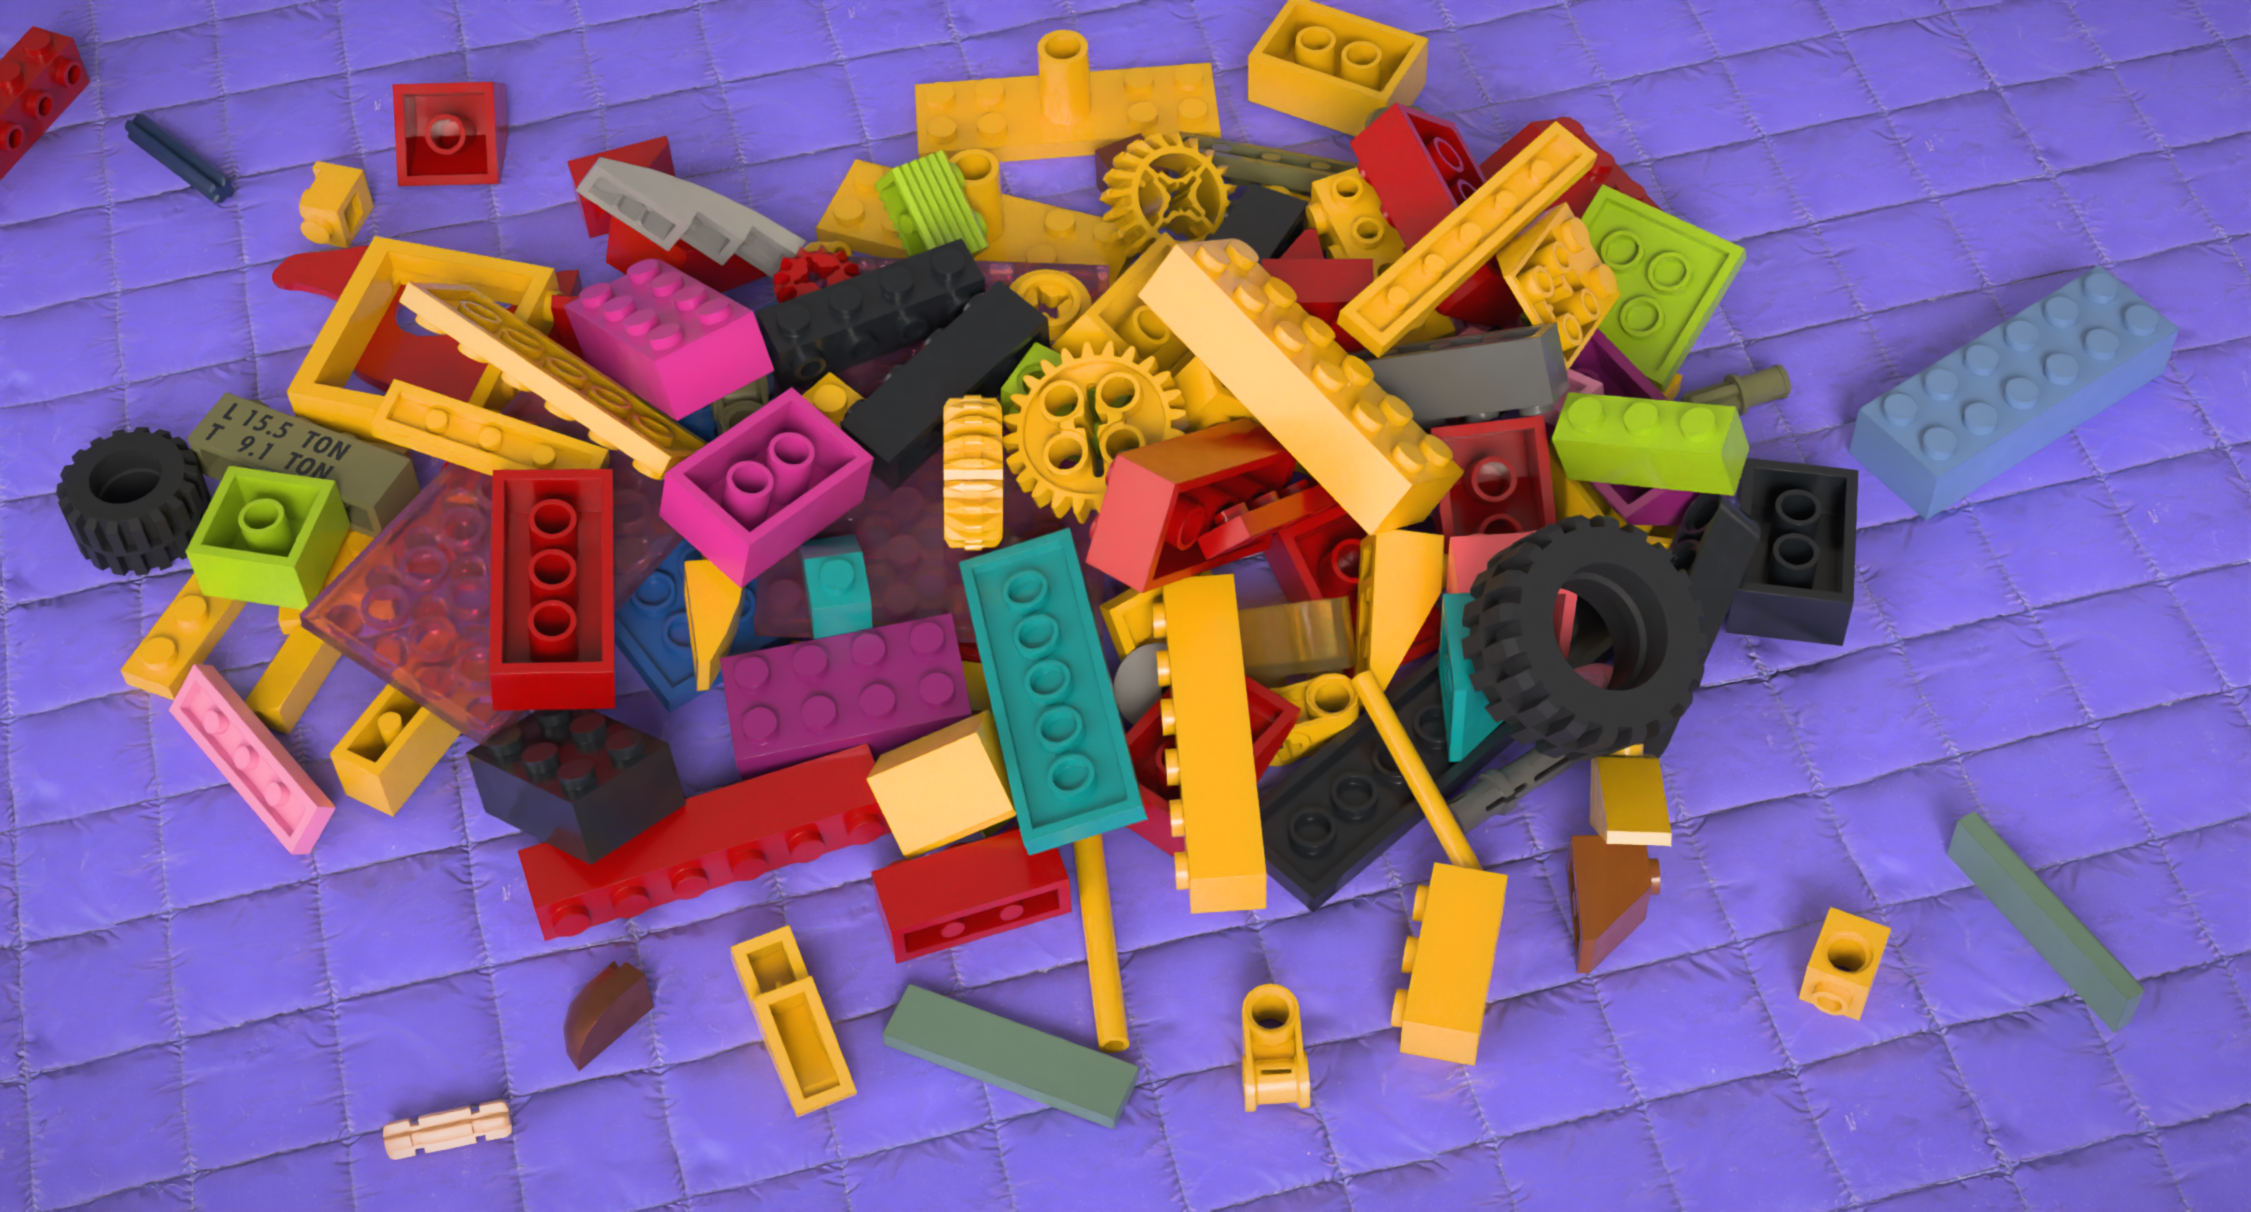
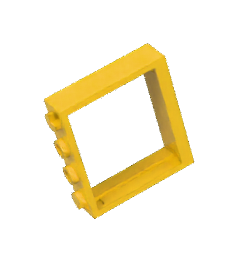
(387, 263)

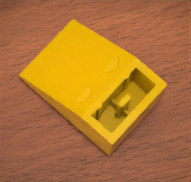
(1559, 277)

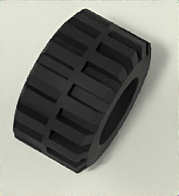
(133, 500)

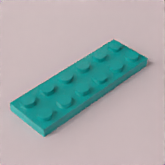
(1051, 692)

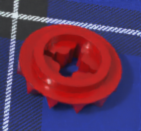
(793, 273)

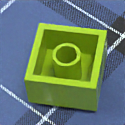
(268, 537)

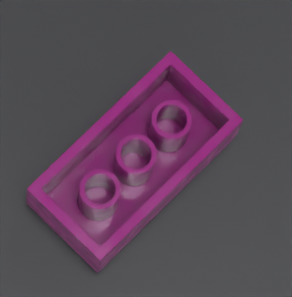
(843, 693)

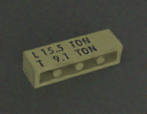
(253, 436)

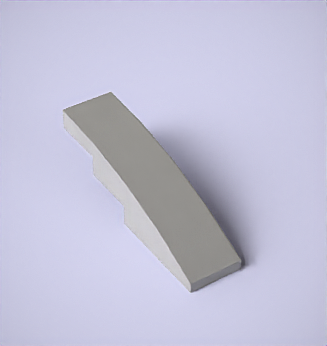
(673, 209)

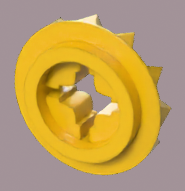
(1054, 290)

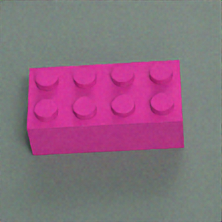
(668, 337)

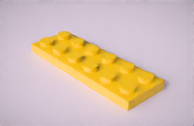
(565, 381)

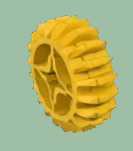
(1194, 208)
(973, 473)

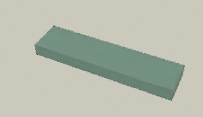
(2045, 922)
(1011, 1056)

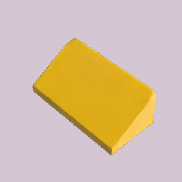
(292, 680)

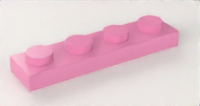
(252, 759)

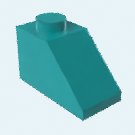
(835, 586)

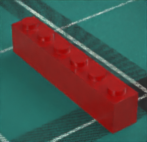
(711, 843)

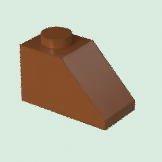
(1607, 894)

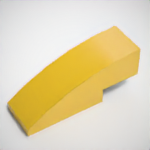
(713, 617)
(792, 1021)

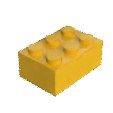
(1334, 66)

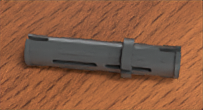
(1502, 788)

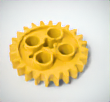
(1044, 440)

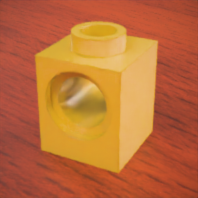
(1846, 943)

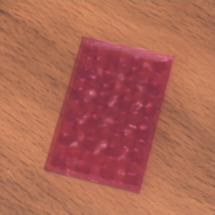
(422, 589)

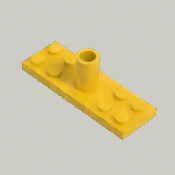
(1064, 107)
(1015, 226)

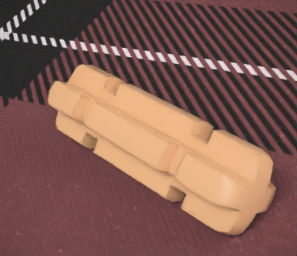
(447, 1129)

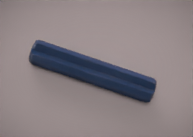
(179, 158)

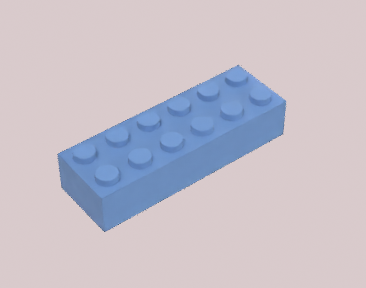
(2012, 391)

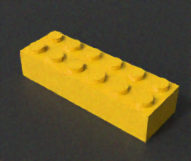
(1301, 383)

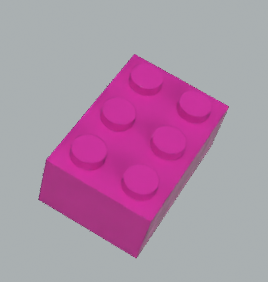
(765, 486)

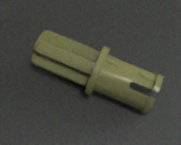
(1745, 390)

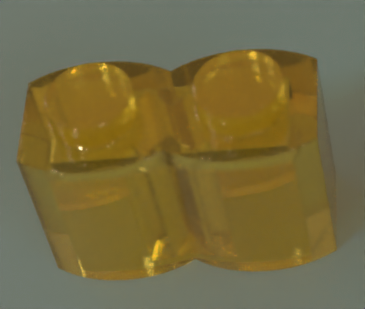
(1297, 640)

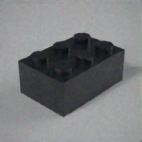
(1805, 557)
(576, 780)

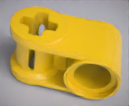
(1316, 723)
(1273, 1058)

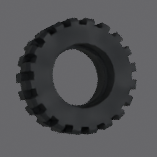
(1643, 608)

